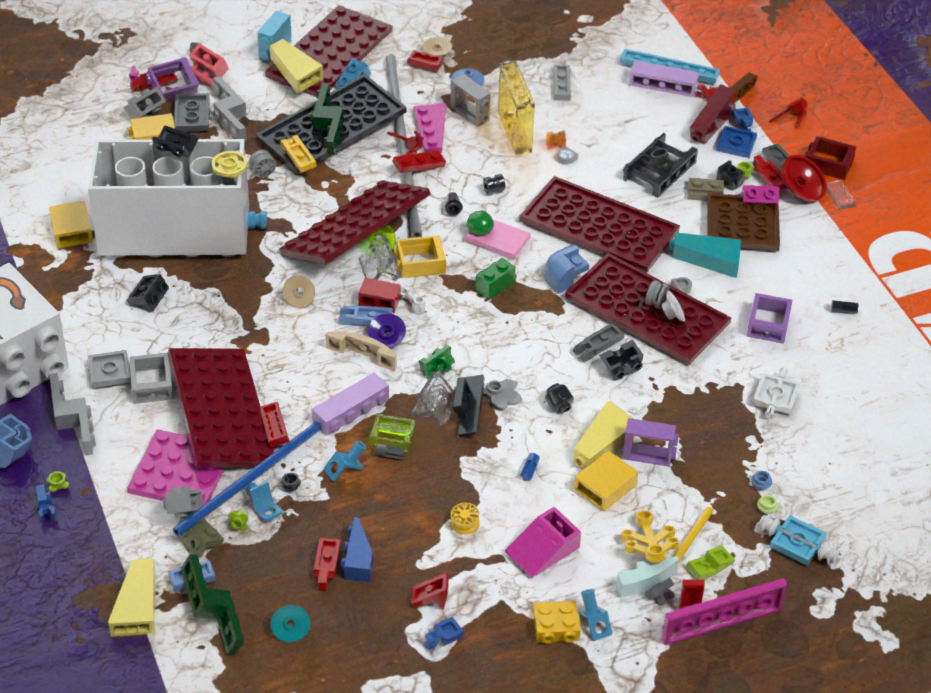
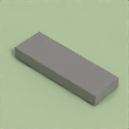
(561, 82)

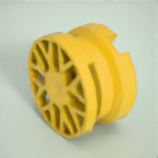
(459, 521)

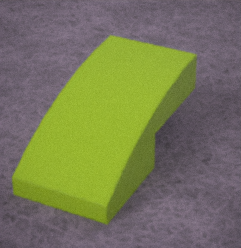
(711, 564)

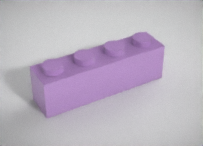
(664, 78)
(350, 403)

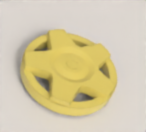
(230, 165)

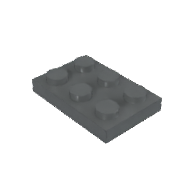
(192, 112)

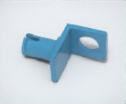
(345, 460)
(263, 500)
(594, 614)

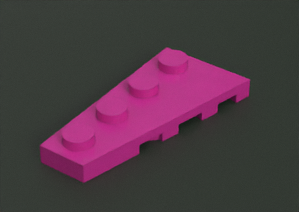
(430, 124)

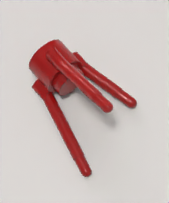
(797, 107)
(414, 142)

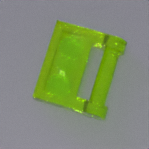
(392, 427)

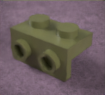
(201, 537)

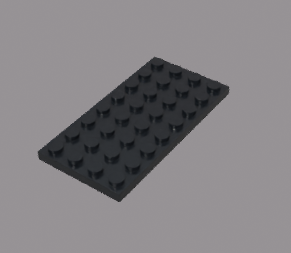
(364, 110)

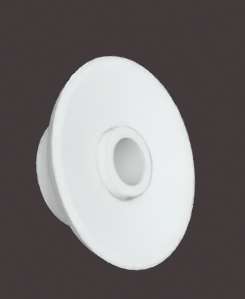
(672, 307)

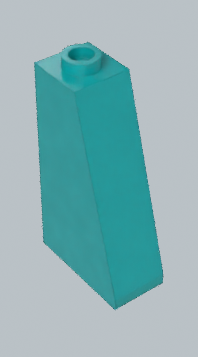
(708, 252)

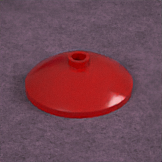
(804, 178)

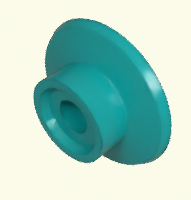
(294, 631)

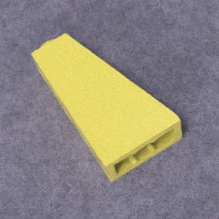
(295, 65)
(603, 435)
(136, 601)

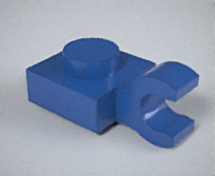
(744, 117)
(44, 499)
(444, 631)

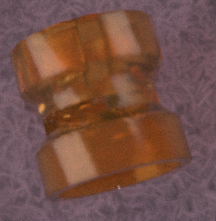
(557, 139)

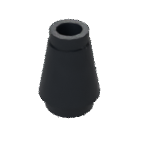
(453, 204)

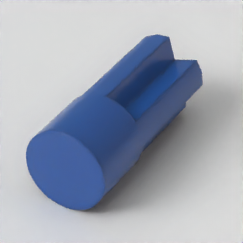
(530, 466)

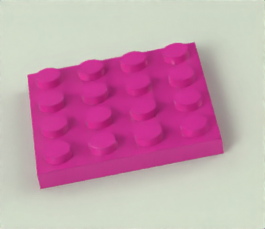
(170, 465)

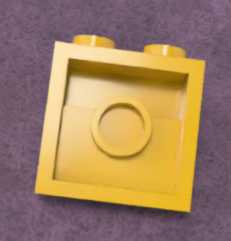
(556, 622)

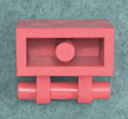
(209, 62)

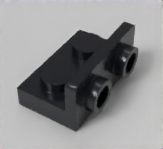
(149, 292)

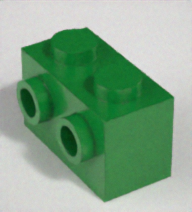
(495, 278)

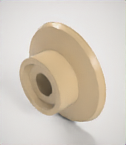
(437, 46)
(291, 293)

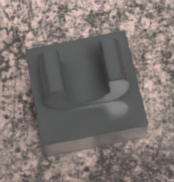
(661, 589)

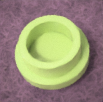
(767, 504)

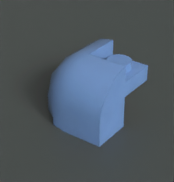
(563, 266)
(14, 440)

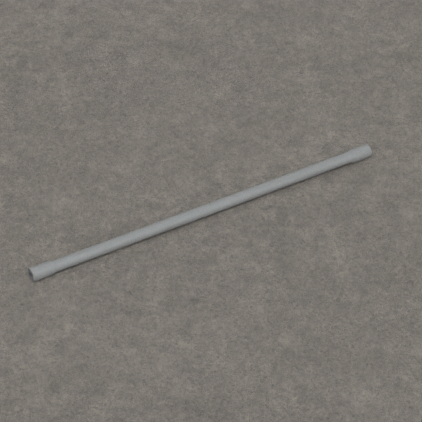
(415, 225)

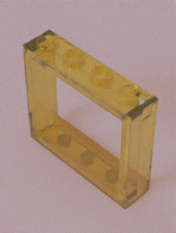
(512, 94)

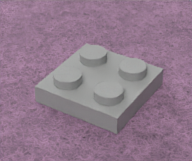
(109, 368)

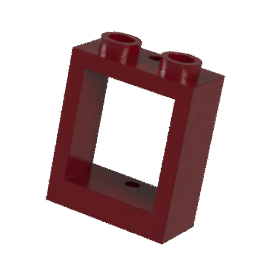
(834, 148)

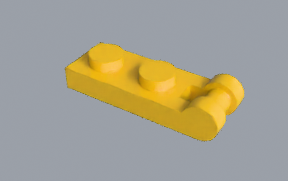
(298, 153)

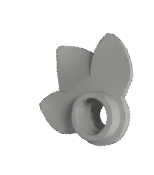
(503, 393)

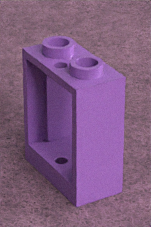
(170, 67)
(775, 331)
(649, 453)

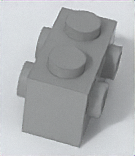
(147, 102)
(183, 501)

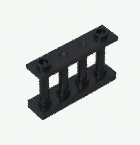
(668, 178)

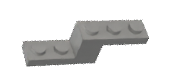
(229, 109)
(72, 414)

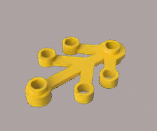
(654, 552)

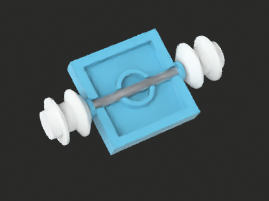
(798, 539)

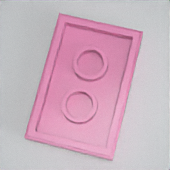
(502, 239)

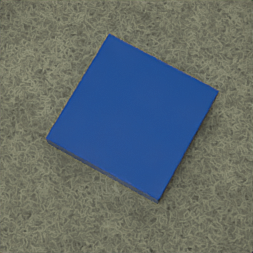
(736, 142)

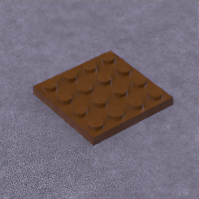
(751, 223)

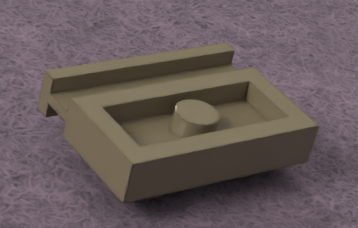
(700, 187)

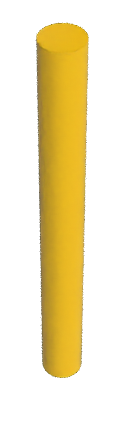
(693, 533)

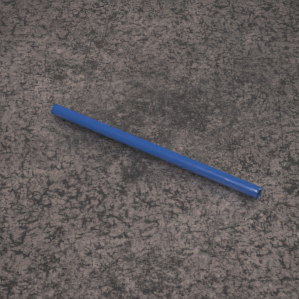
(246, 479)

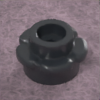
(290, 482)

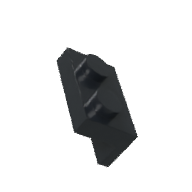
(175, 141)

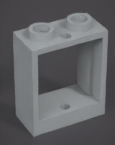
(463, 87)
(142, 392)

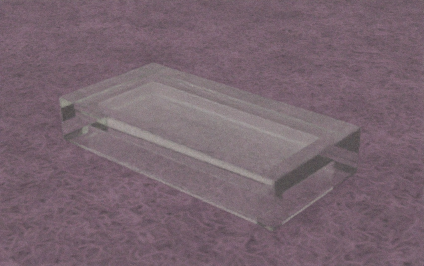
(840, 195)

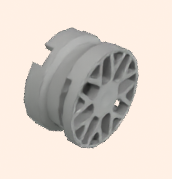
(261, 162)
(657, 294)

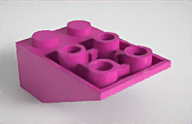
(544, 542)

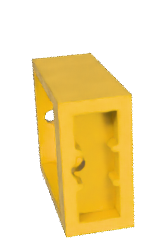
(418, 246)

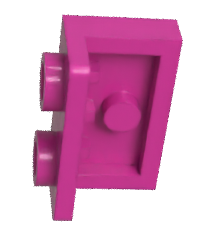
(760, 194)

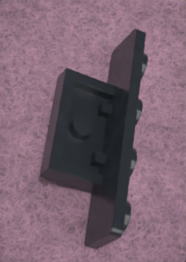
(468, 403)

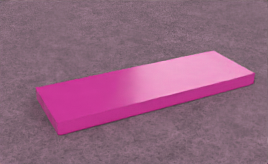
(723, 611)

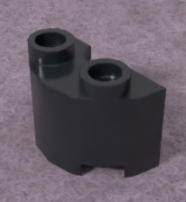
(624, 360)

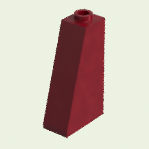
(713, 114)

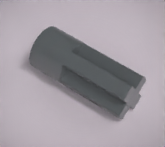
(390, 451)

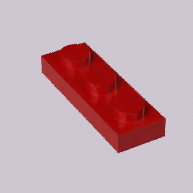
(419, 161)

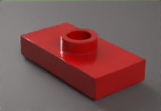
(425, 60)
(691, 592)

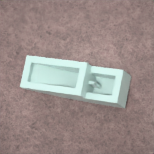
(645, 576)

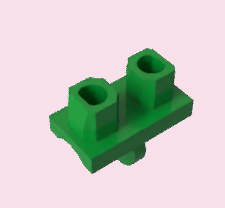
(440, 360)

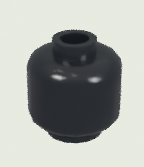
(559, 398)

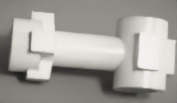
(418, 302)

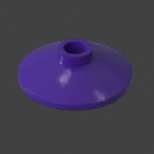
(387, 323)

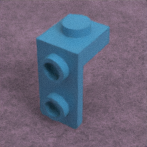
(353, 71)

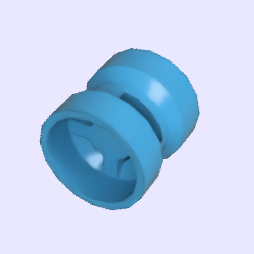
(257, 220)

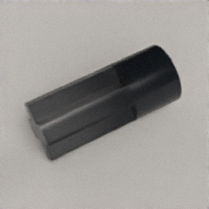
(842, 306)

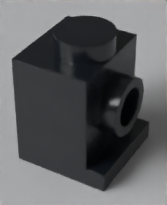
(731, 175)

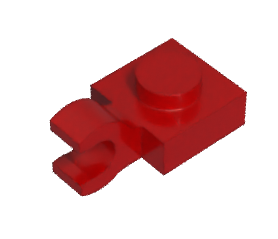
(706, 93)

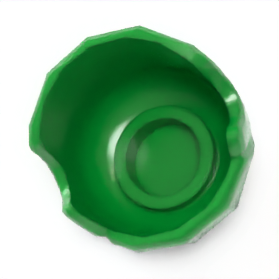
(480, 223)

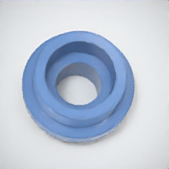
(761, 480)

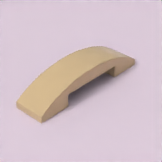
(340, 341)

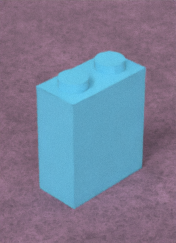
(273, 30)

